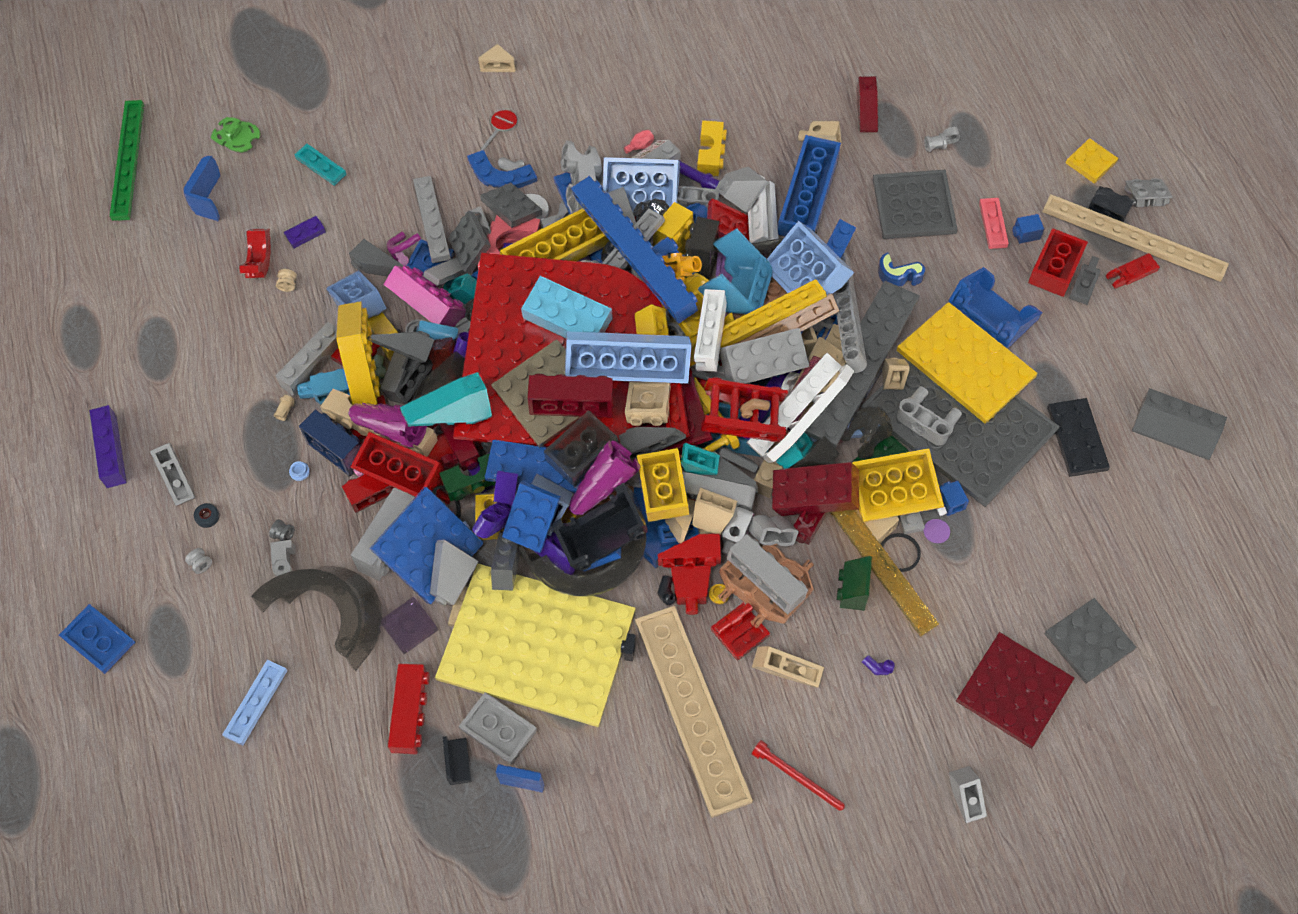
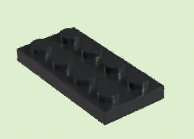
(1078, 437)

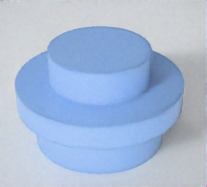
(299, 471)

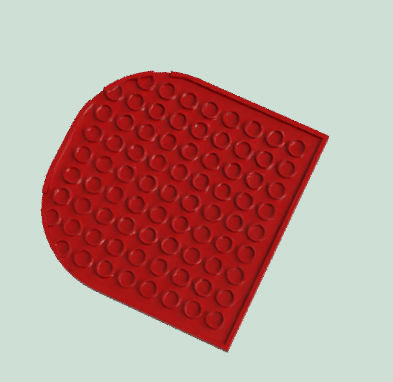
(503, 339)

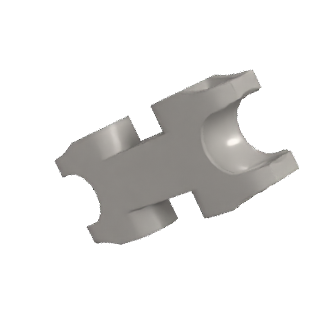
(579, 167)

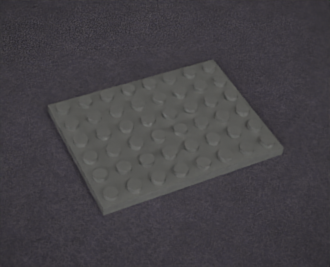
(976, 453)

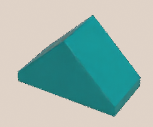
(699, 460)

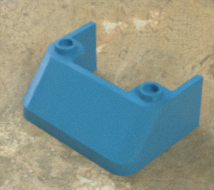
(749, 271)

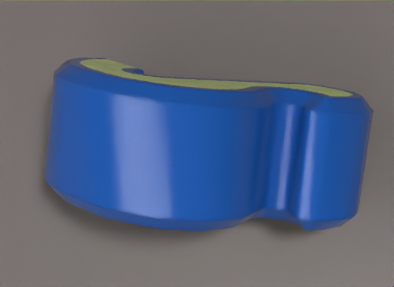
(900, 274)

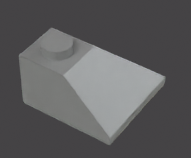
(742, 187)

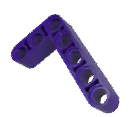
(495, 518)

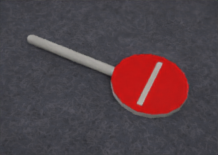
(503, 121)

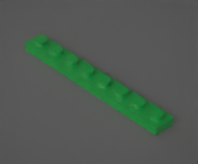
(127, 160)

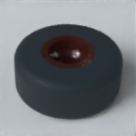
(209, 521)

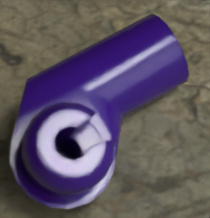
(883, 668)

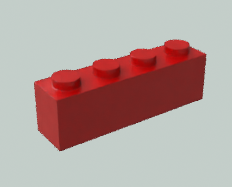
(407, 709)

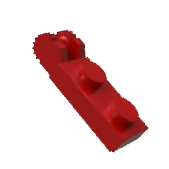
(1133, 270)

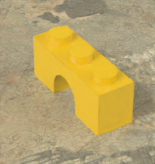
(712, 136)

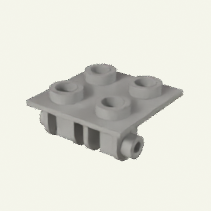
(1149, 192)

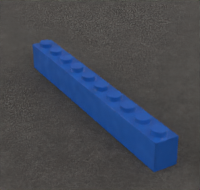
(635, 250)

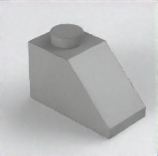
(968, 793)

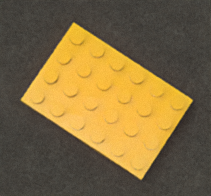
(966, 362)

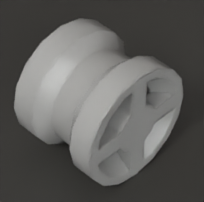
(198, 560)

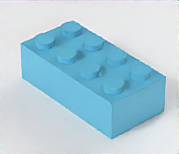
(564, 310)

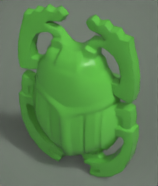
(236, 135)

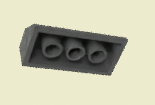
(1179, 424)

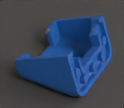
(989, 310)

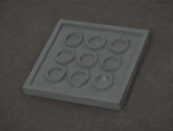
(914, 204)

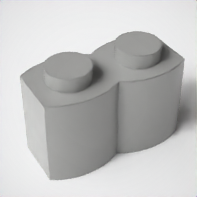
(773, 530)

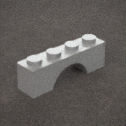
(301, 365)

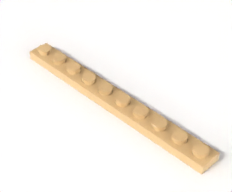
(1136, 238)

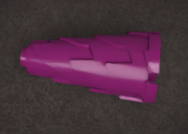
(387, 421)
(607, 472)

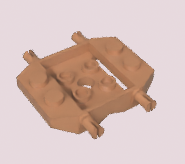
(751, 594)

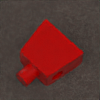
(691, 586)

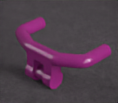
(396, 250)

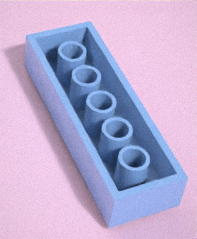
(628, 356)

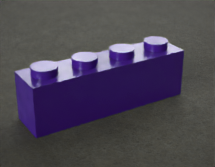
(107, 446)

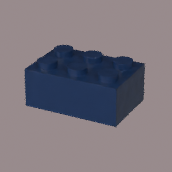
(330, 440)

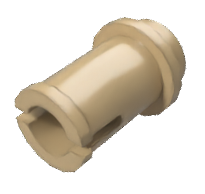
(284, 407)

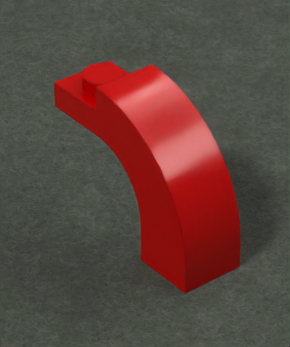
(258, 253)

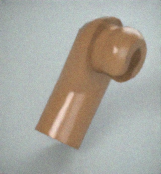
(753, 404)

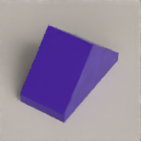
(506, 487)

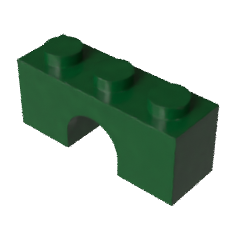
(459, 485)

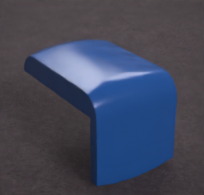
(200, 186)

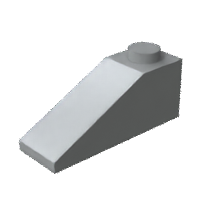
(172, 473)

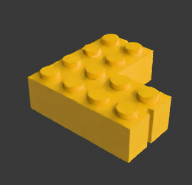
(356, 353)

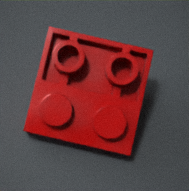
(737, 631)

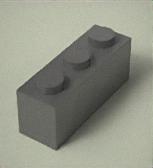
(504, 564)

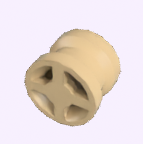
(286, 280)

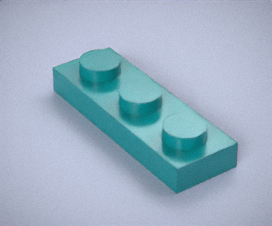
(320, 164)

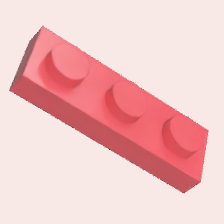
(993, 223)

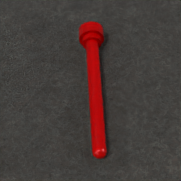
(763, 752)

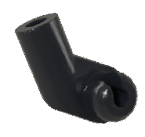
(664, 592)

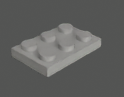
(498, 728)

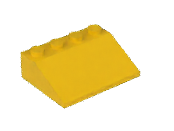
(897, 485)

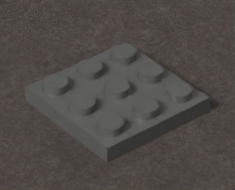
(1090, 640)

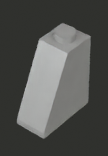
(450, 572)

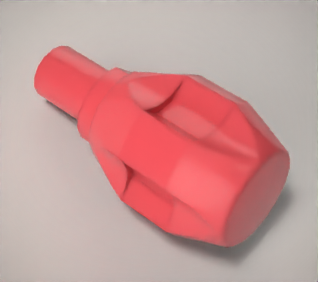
(640, 141)

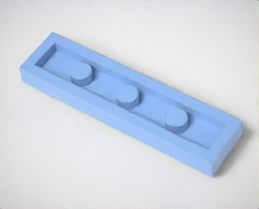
(254, 702)

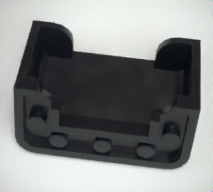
(602, 529)

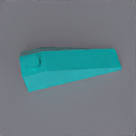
(454, 403)

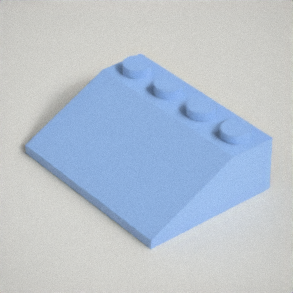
(642, 179)
(806, 257)

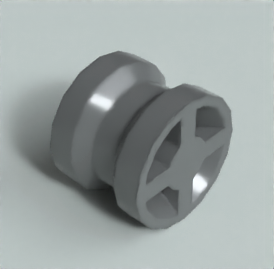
(281, 531)

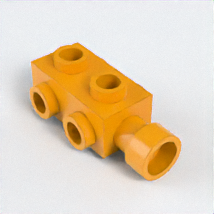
(683, 265)

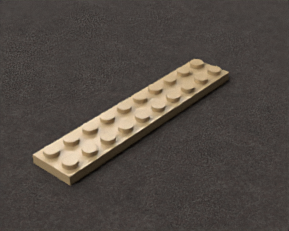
(693, 712)

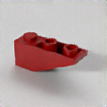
(698, 550)

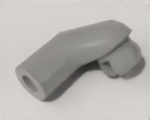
(509, 165)

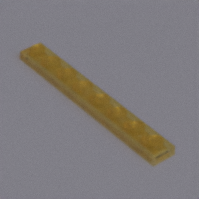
(886, 571)

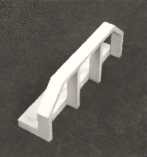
(799, 399)

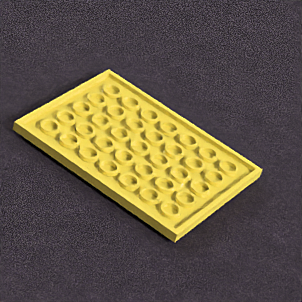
(536, 646)

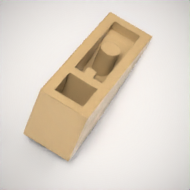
(787, 666)

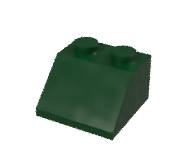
(855, 583)

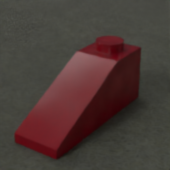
(867, 103)

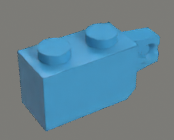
(322, 384)

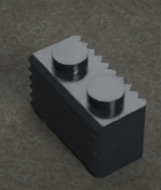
(1111, 204)

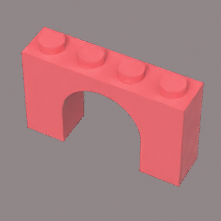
(503, 233)

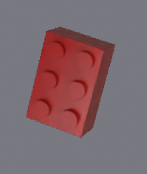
(1057, 262)

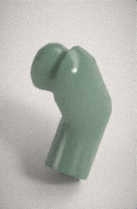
(380, 369)

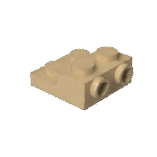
(647, 403)

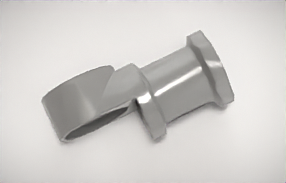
(948, 136)

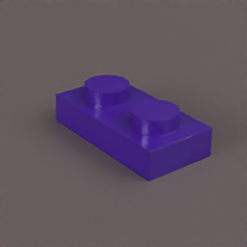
(304, 232)

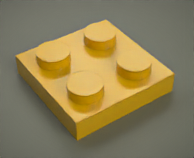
(1092, 160)

